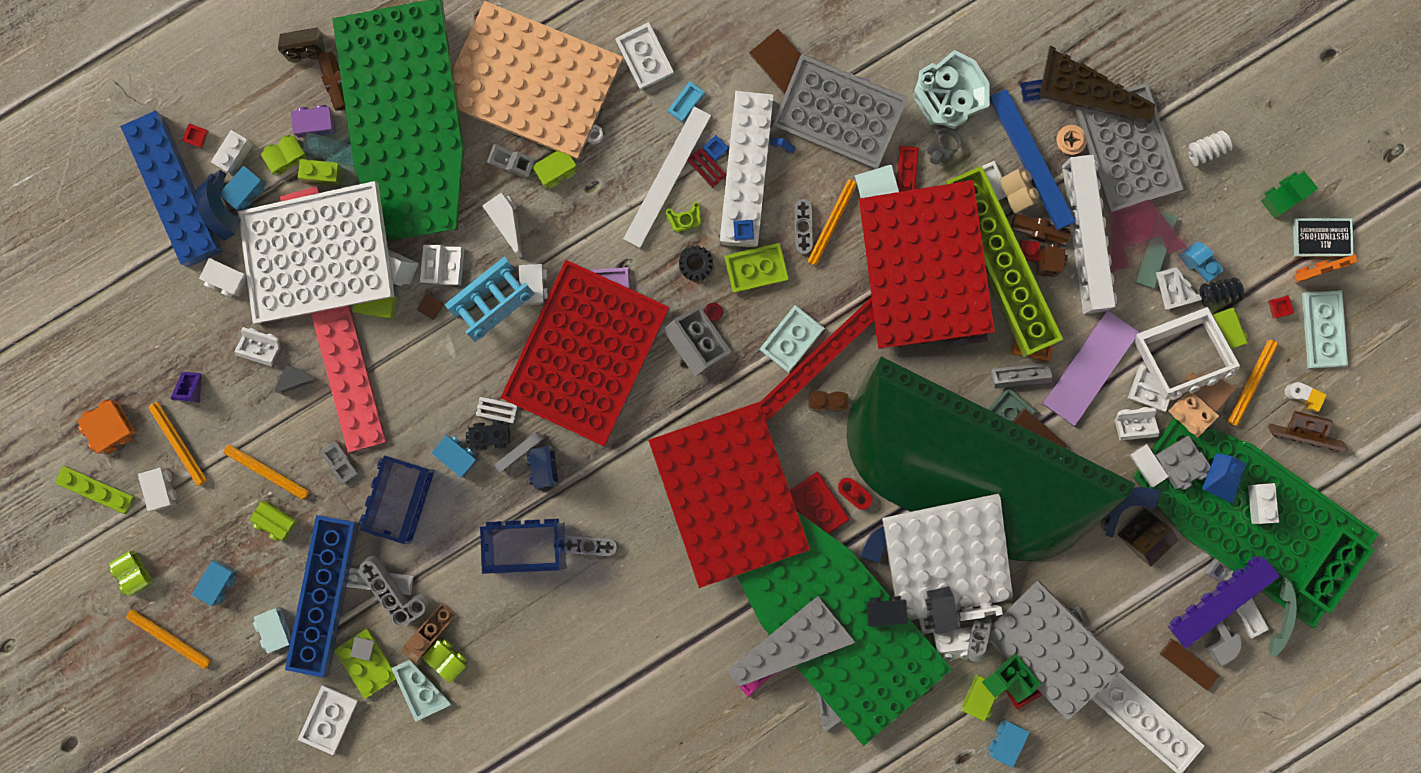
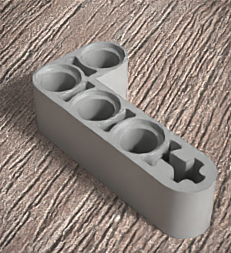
(391, 589)

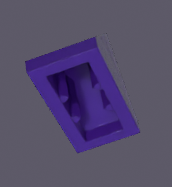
(188, 388)

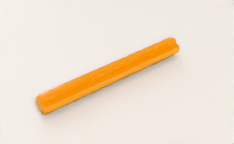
(832, 222)
(1253, 382)
(177, 443)
(266, 472)
(168, 639)

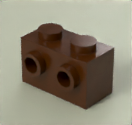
(1051, 261)

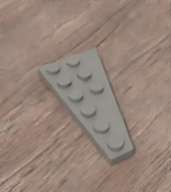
(801, 638)

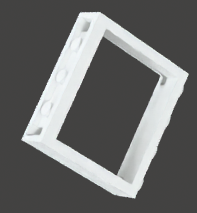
(1175, 326)

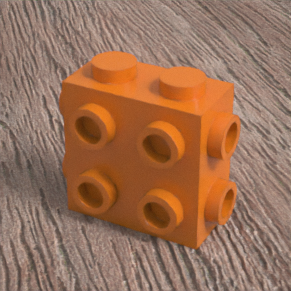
(106, 427)

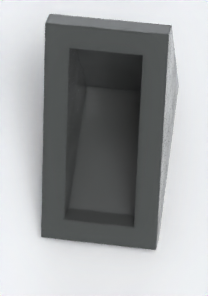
(292, 379)

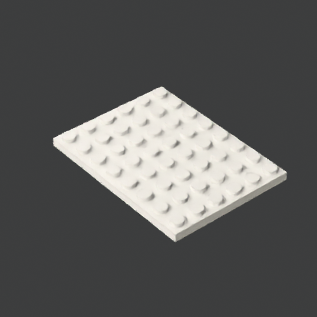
(316, 253)

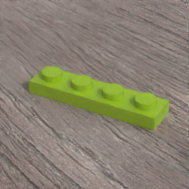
(94, 489)

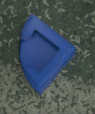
(780, 142)

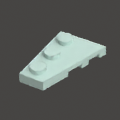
(418, 691)

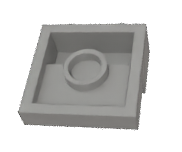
(1183, 463)

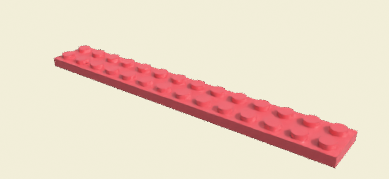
(346, 370)

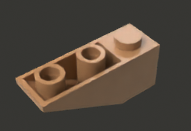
(428, 633)

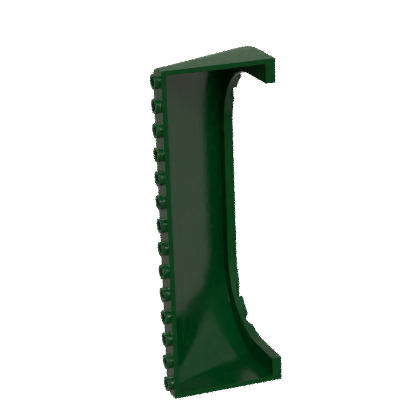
(941, 449)

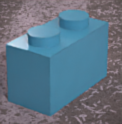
(242, 189)
(455, 456)
(214, 583)
(1008, 743)

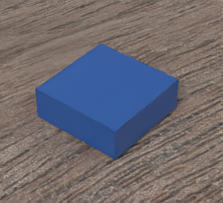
(715, 148)
(743, 230)

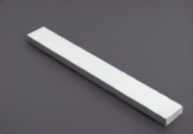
(667, 177)

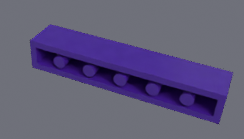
(1223, 601)

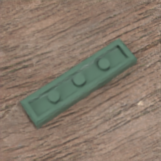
(1153, 257)

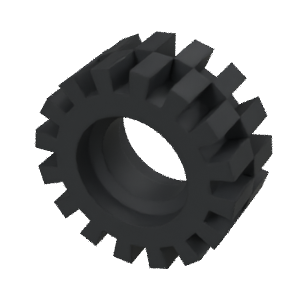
(696, 274)

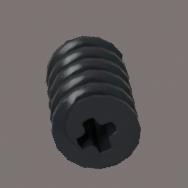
(1221, 290)

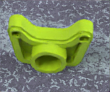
(685, 220)

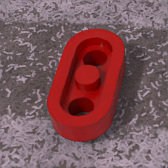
(854, 493)

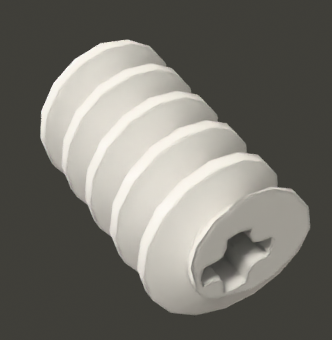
(1209, 146)

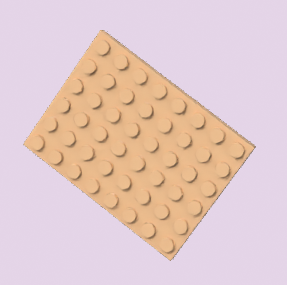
(533, 79)

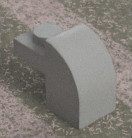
(510, 162)
(1226, 647)

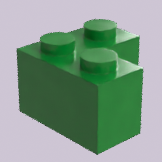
(1290, 192)
(1014, 677)

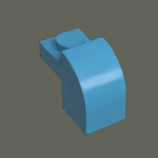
(1201, 258)

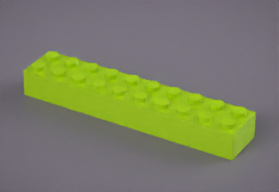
(1010, 273)

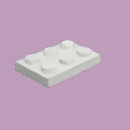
(644, 56)
(328, 719)

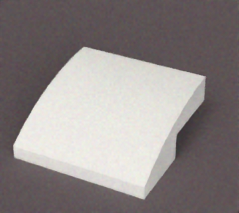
(442, 265)

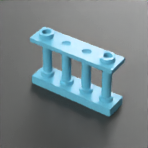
(481, 286)

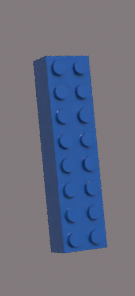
(170, 188)
(322, 596)

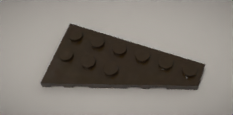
(1086, 88)

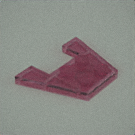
(1137, 225)

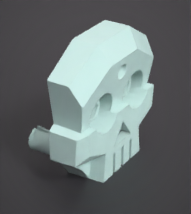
(964, 83)

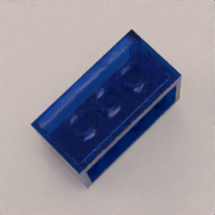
(415, 506)
(487, 547)

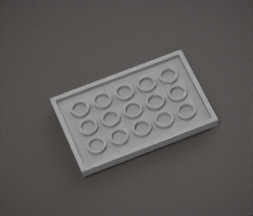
(840, 111)
(1130, 155)
(1055, 649)

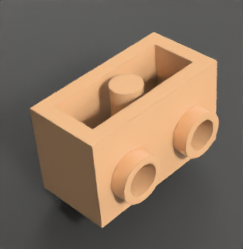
(1193, 413)

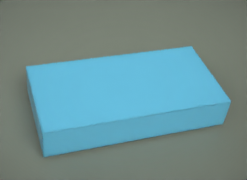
(686, 102)

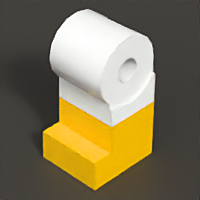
(1305, 394)

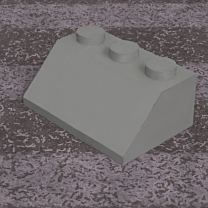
(696, 340)

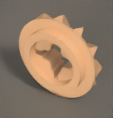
(1077, 134)

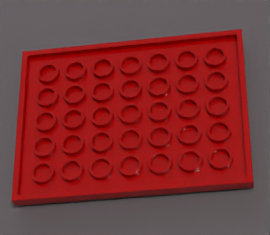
(926, 265)
(585, 352)
(729, 494)

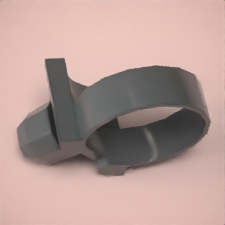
(940, 154)

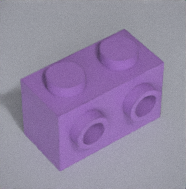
(315, 121)

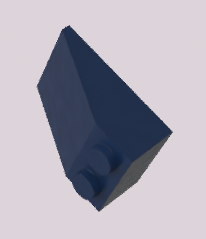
(543, 467)

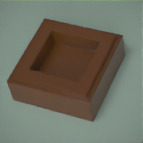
(430, 306)

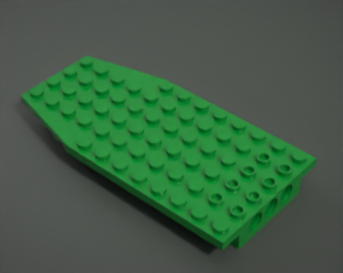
(403, 114)
(1312, 544)
(863, 681)

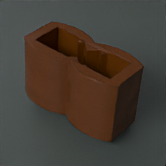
(834, 401)

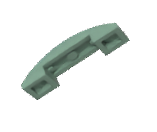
(1278, 641)

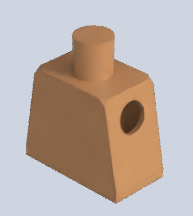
(1212, 395)

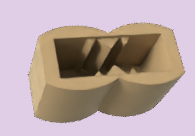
(1020, 190)

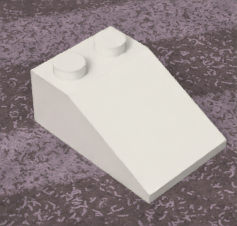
(503, 215)

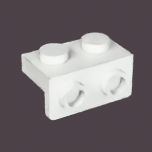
(258, 346)
(1136, 424)
(953, 643)

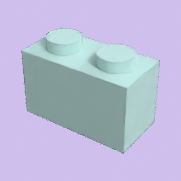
(272, 630)

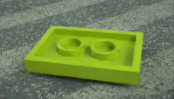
(756, 268)
(367, 675)

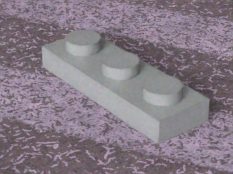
(1021, 375)

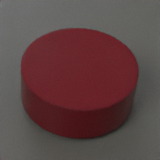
(713, 312)

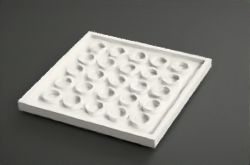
(950, 547)

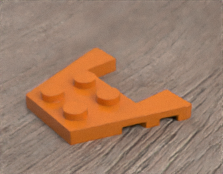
(1323, 267)

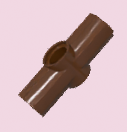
(332, 79)
(1040, 229)

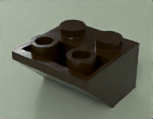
(301, 44)
(1148, 537)

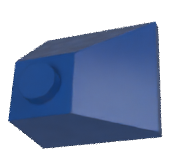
(1224, 477)

